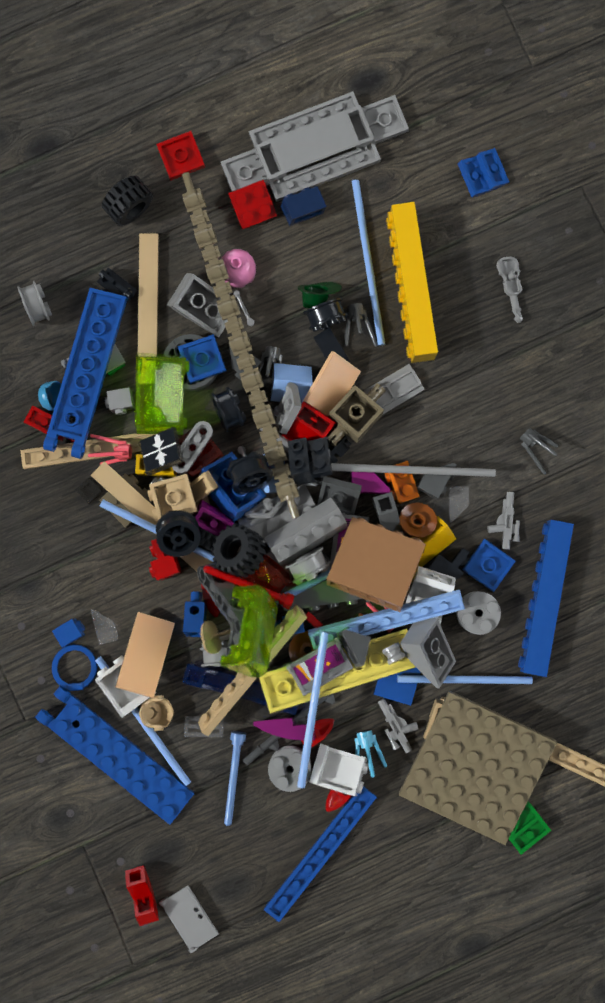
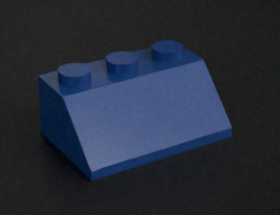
(229, 502)

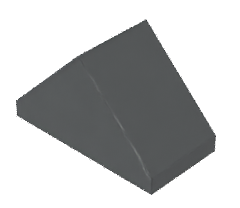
(355, 645)

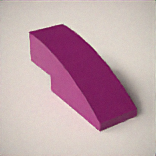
(283, 728)

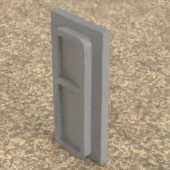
(398, 387)

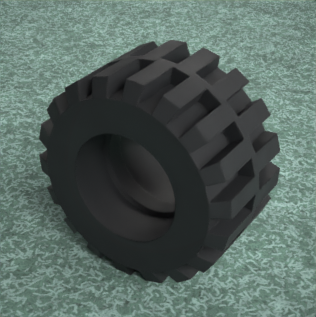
(127, 200)
(227, 546)

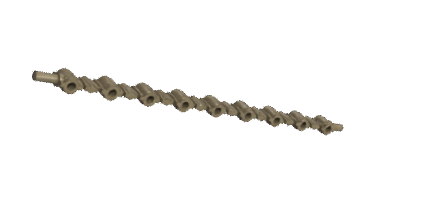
(240, 345)

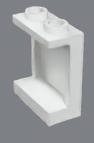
(429, 584)
(121, 699)
(339, 770)

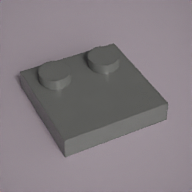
(342, 493)

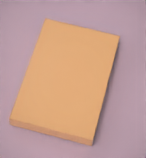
(331, 383)

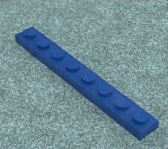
(319, 854)

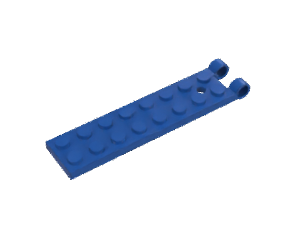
(86, 370)
(117, 757)

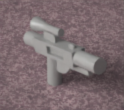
(505, 522)
(398, 725)

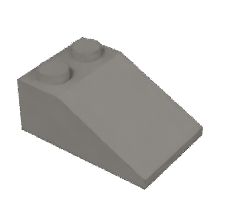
(198, 303)
(429, 650)

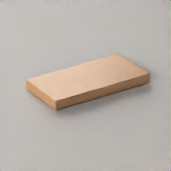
(145, 655)

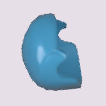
(48, 394)

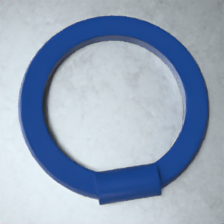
(74, 686)

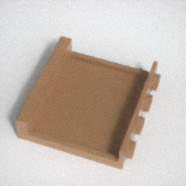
(375, 564)

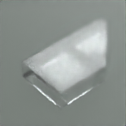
(457, 501)
(104, 628)

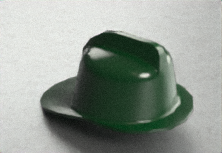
(317, 293)

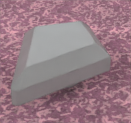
(264, 509)

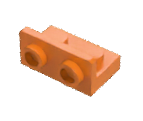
(402, 485)

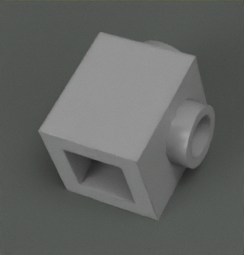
(120, 401)

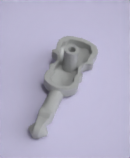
(509, 270)

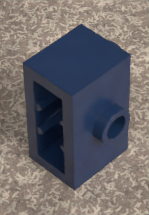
(303, 205)

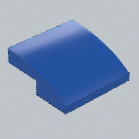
(483, 172)

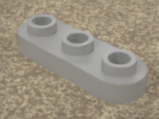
(196, 439)

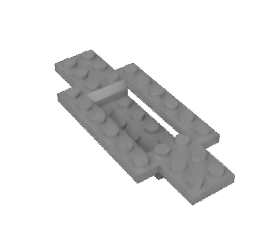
(313, 137)

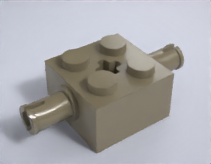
(355, 402)

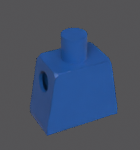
(192, 622)

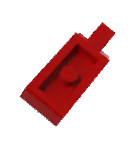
(40, 420)

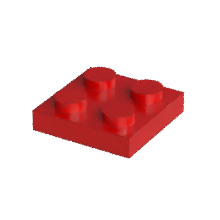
(180, 155)
(252, 204)

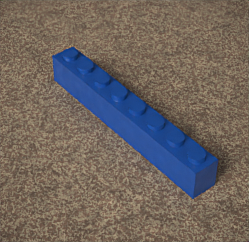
(546, 598)

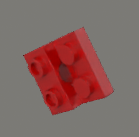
(165, 565)

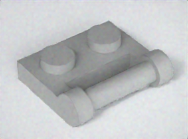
(288, 408)

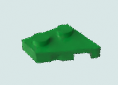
(528, 829)

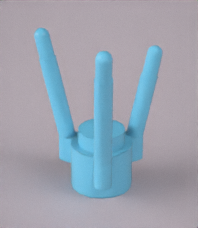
(366, 739)

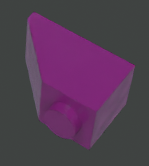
(370, 483)
(211, 518)

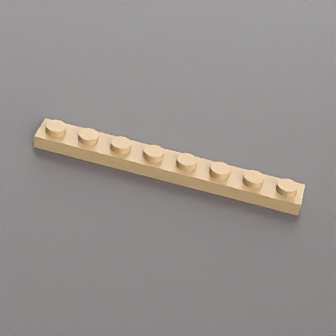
(241, 682)

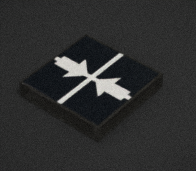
(161, 451)

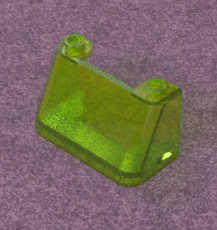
(159, 393)
(256, 634)

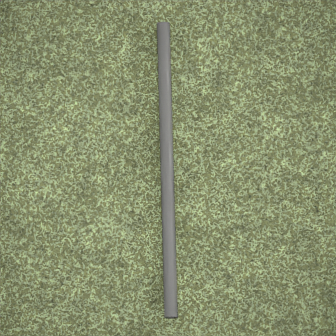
(413, 469)

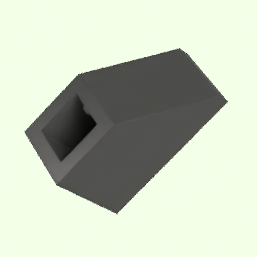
(435, 484)
(387, 511)

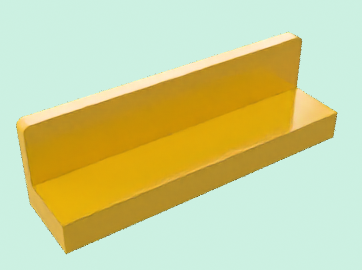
(436, 542)

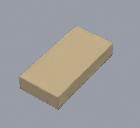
(203, 486)

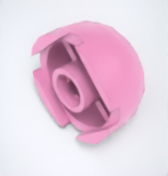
(240, 267)

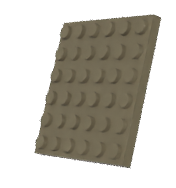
(477, 767)

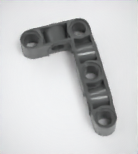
(221, 594)

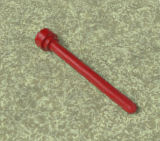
(284, 599)

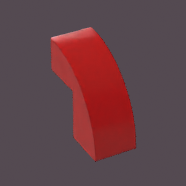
(142, 893)

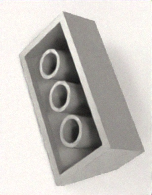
(266, 526)
(306, 532)

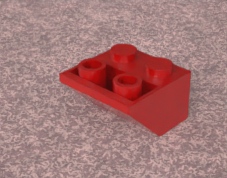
(309, 424)

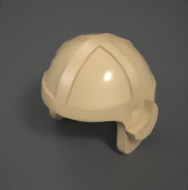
(156, 713)

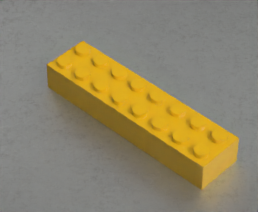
(413, 282)

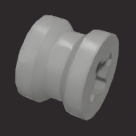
(394, 653)

